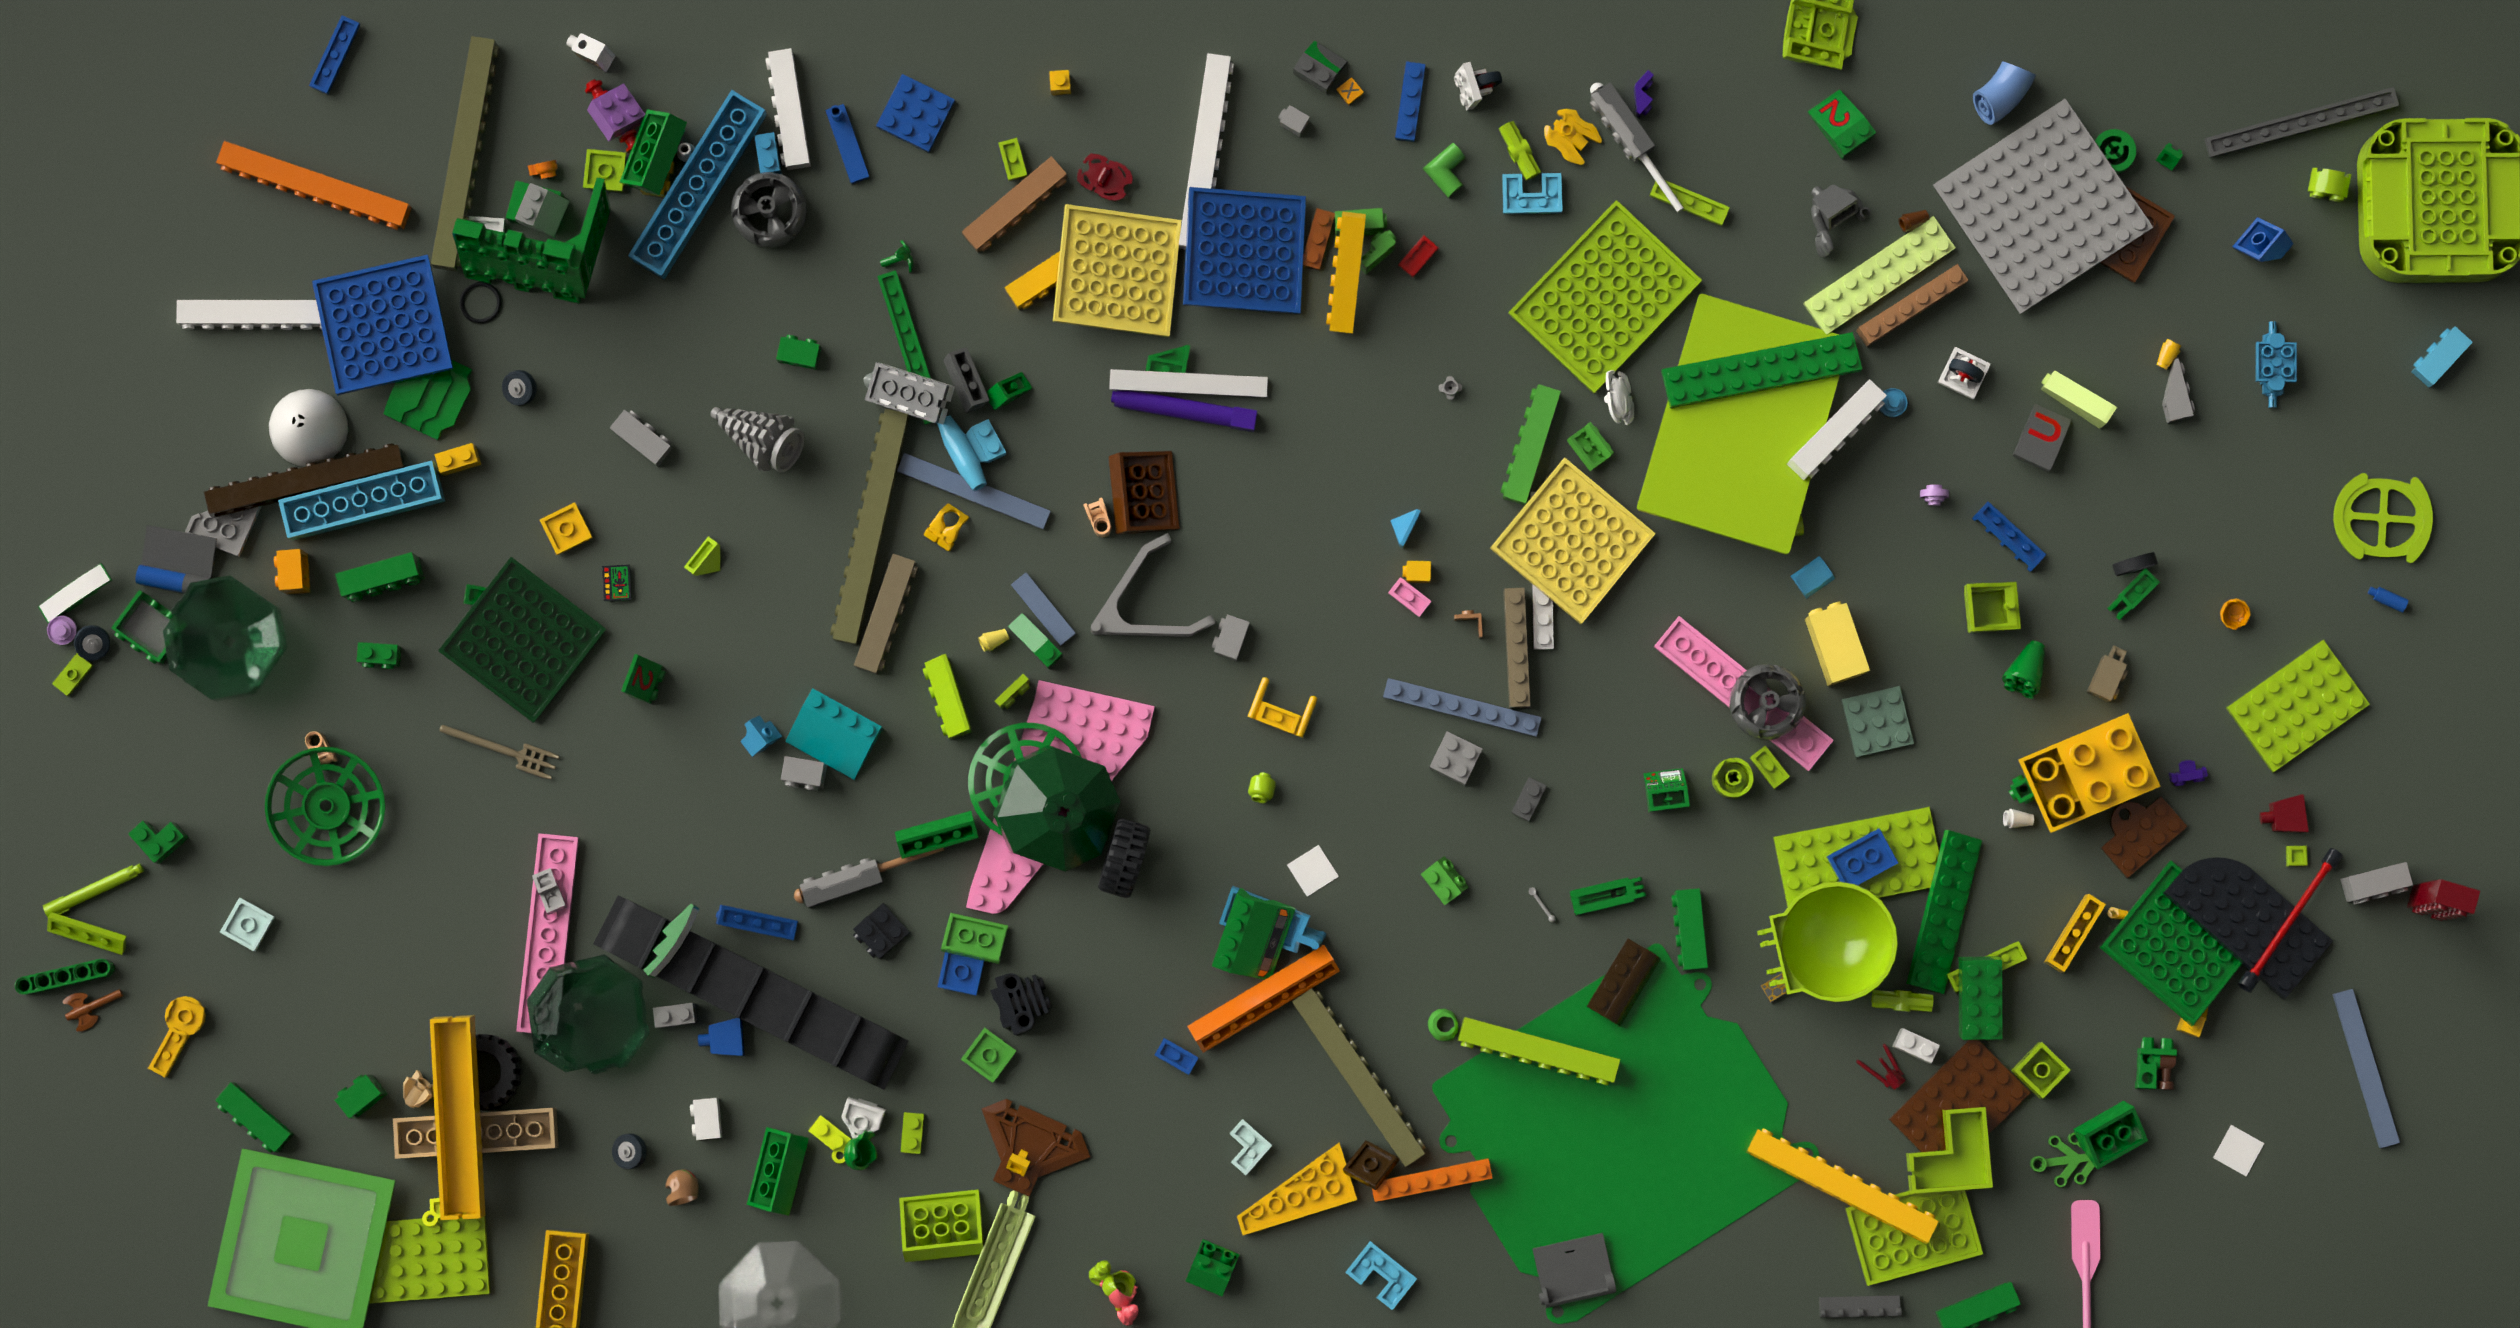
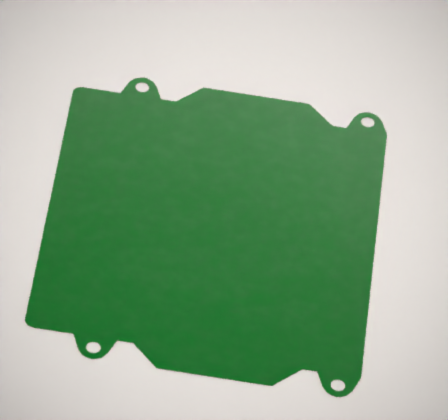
(1640, 1160)

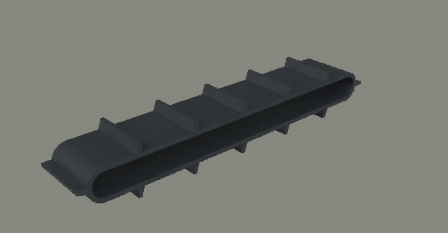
(755, 995)

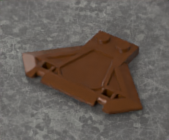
(1035, 1135)

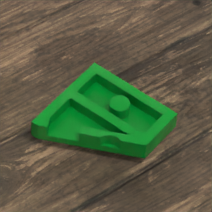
(1169, 361)

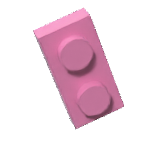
(1409, 597)

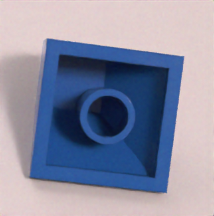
(2264, 241)

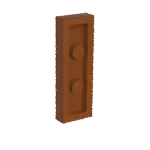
(1318, 239)

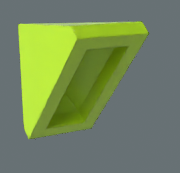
(705, 558)

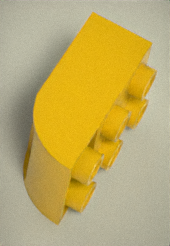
(2089, 773)

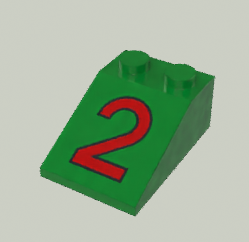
(1842, 123)
(643, 679)

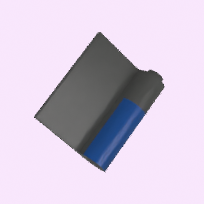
(175, 559)

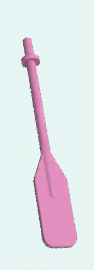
(2085, 1247)

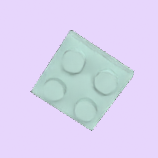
(247, 924)

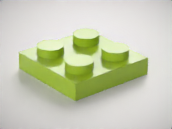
(604, 165)
(1007, 699)

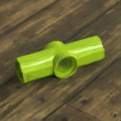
(1519, 150)
(1902, 1000)

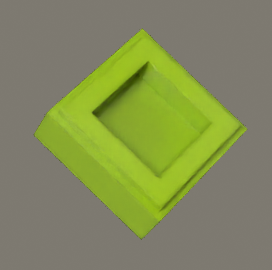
(2296, 856)

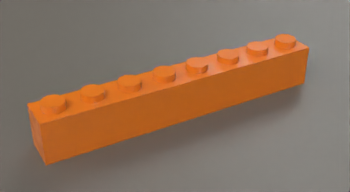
(1263, 998)

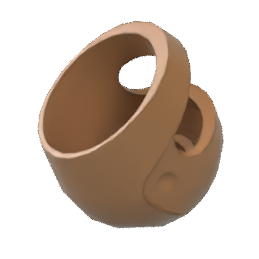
(683, 1186)

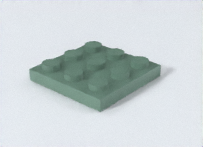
(1877, 721)

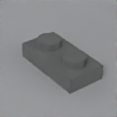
(1528, 799)

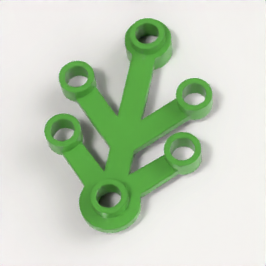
(2071, 1159)

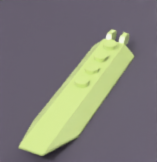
(995, 1264)

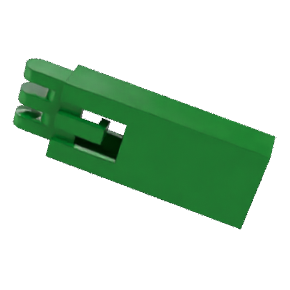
(1599, 896)

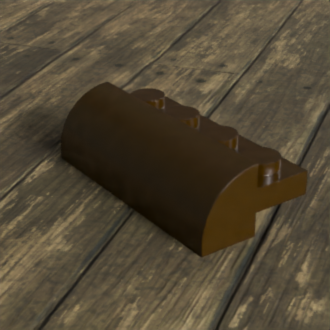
(1623, 982)

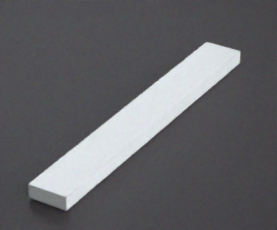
(1188, 383)

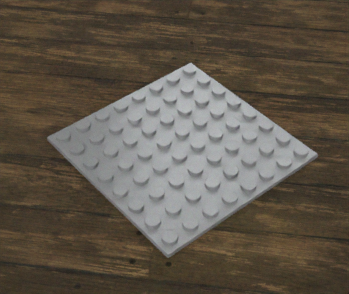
(2042, 206)

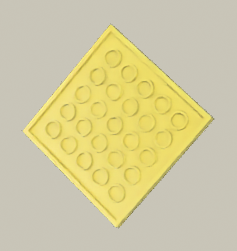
(1117, 270)
(1572, 540)

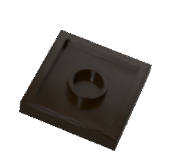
(1370, 1165)

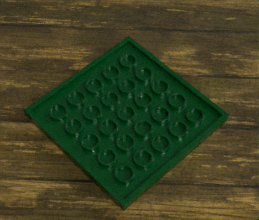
(521, 639)

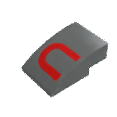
(2041, 438)

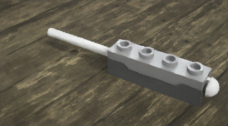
(1628, 132)

